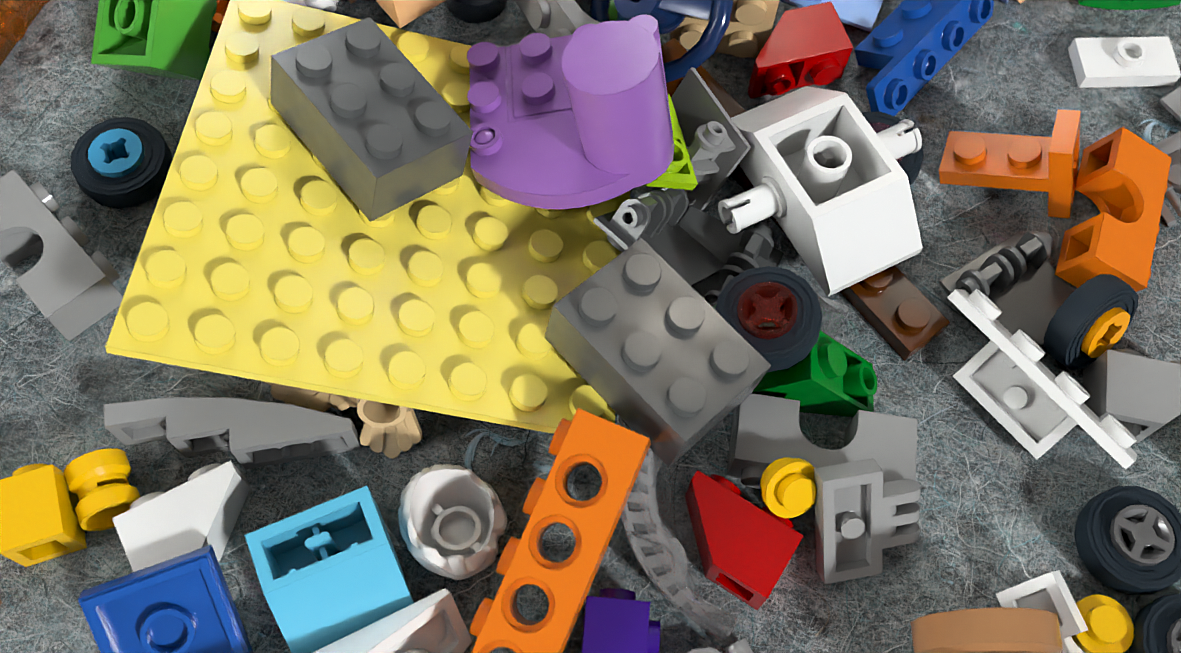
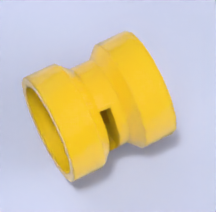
(102, 487)

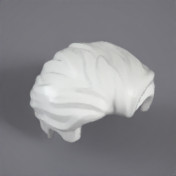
(451, 521)

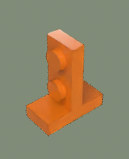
(1019, 161)

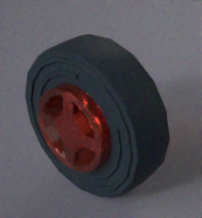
(776, 297)

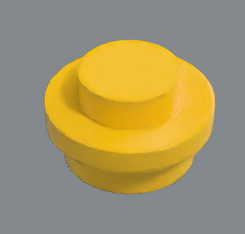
(788, 487)
(1107, 624)

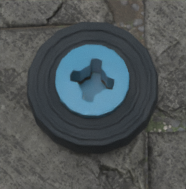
(116, 181)

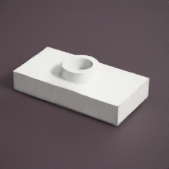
(1124, 62)

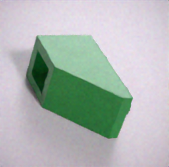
(826, 381)

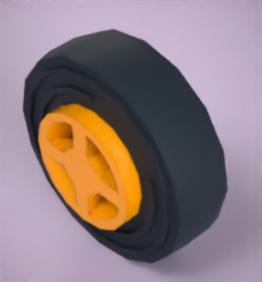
(1090, 321)

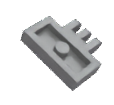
(860, 518)

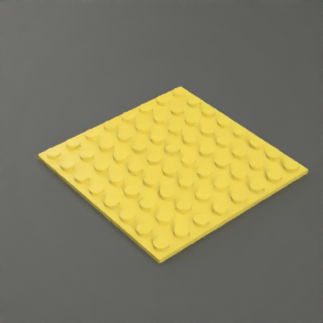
(286, 282)

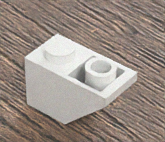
(185, 517)

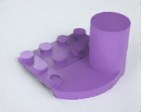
(571, 114)

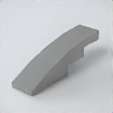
(251, 429)

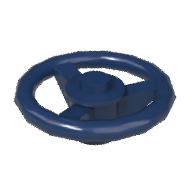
(669, 16)

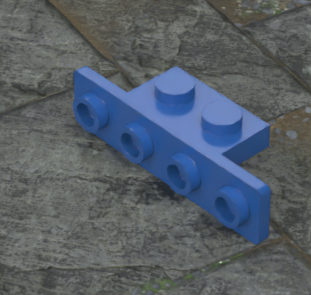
(915, 46)

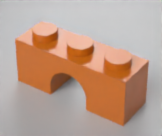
(1128, 187)

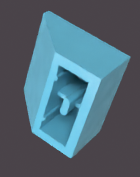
(329, 571)

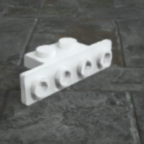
(1025, 393)

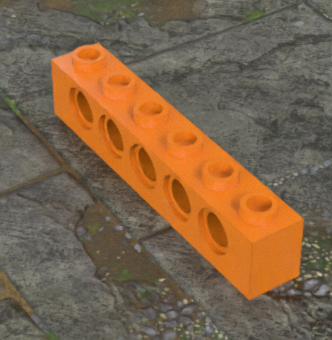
(579, 442)

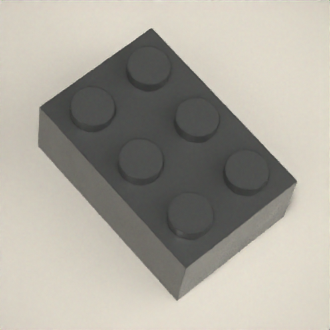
(369, 117)
(655, 350)

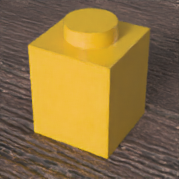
(38, 516)

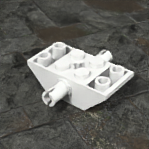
(828, 185)

